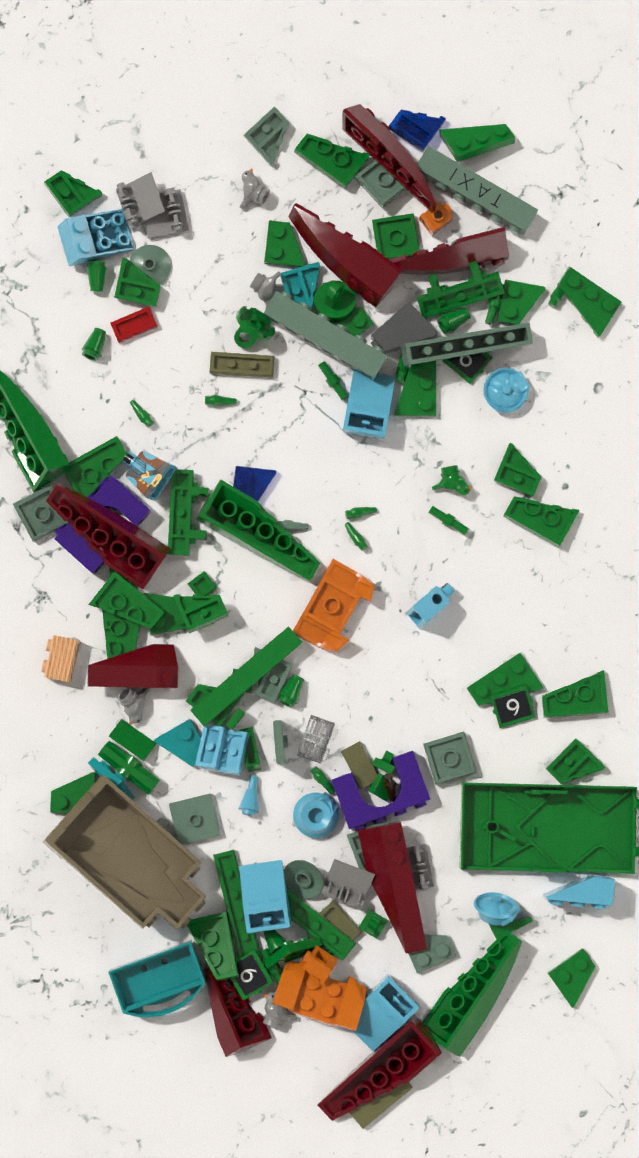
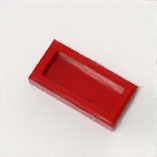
(133, 324)

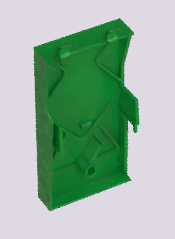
(548, 827)

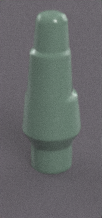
(290, 525)

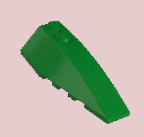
(33, 441)
(254, 529)
(468, 1003)

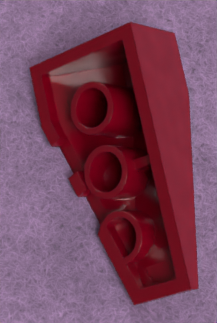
(234, 1019)

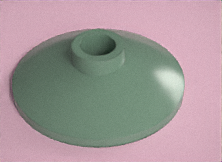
(162, 264)
(303, 879)

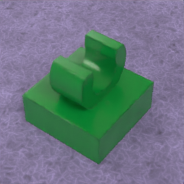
(383, 763)
(373, 923)

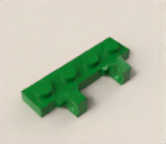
(443, 298)
(183, 494)

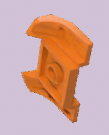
(332, 606)
(329, 1003)

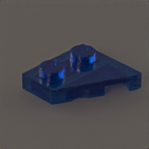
(416, 127)
(253, 480)

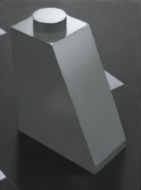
(403, 327)

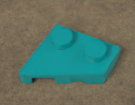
(301, 283)
(182, 742)
(104, 768)

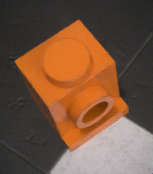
(431, 223)
(319, 963)

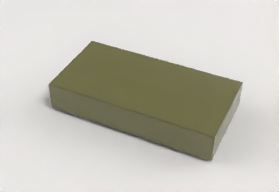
(359, 764)
(338, 918)

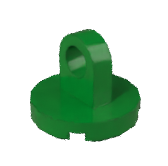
(335, 300)
(254, 324)

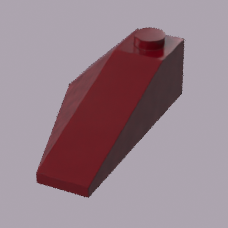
(141, 668)

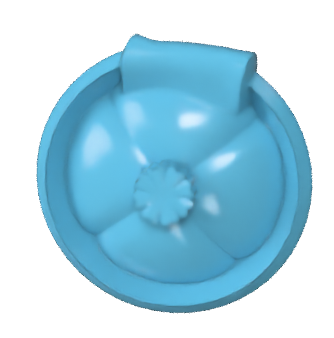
(506, 390)
(316, 815)
(496, 908)

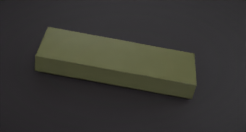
(242, 364)
(368, 1112)

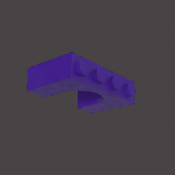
(110, 495)
(411, 793)

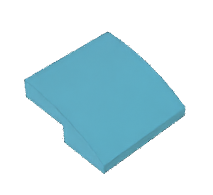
(222, 750)

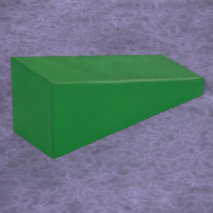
(251, 753)
(498, 930)

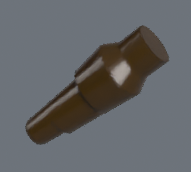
(389, 784)

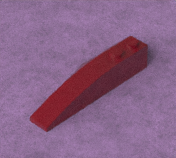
(387, 151)
(484, 247)
(352, 262)
(114, 538)
(388, 859)
(387, 1067)

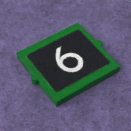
(469, 366)
(512, 706)
(252, 975)

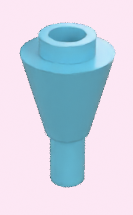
(249, 803)

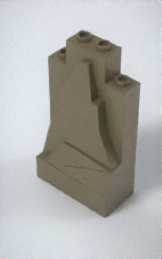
(128, 857)

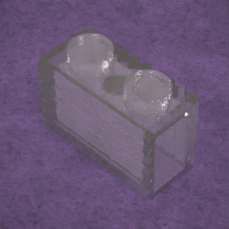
(316, 739)

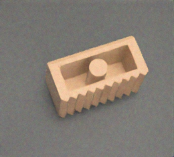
(61, 658)

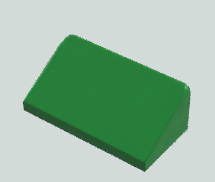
(132, 740)

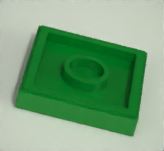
(396, 236)

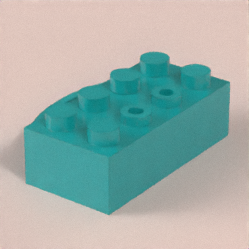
(160, 981)

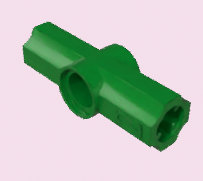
(128, 767)

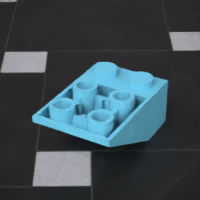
(95, 236)
(369, 405)
(588, 889)
(264, 896)
(384, 1012)

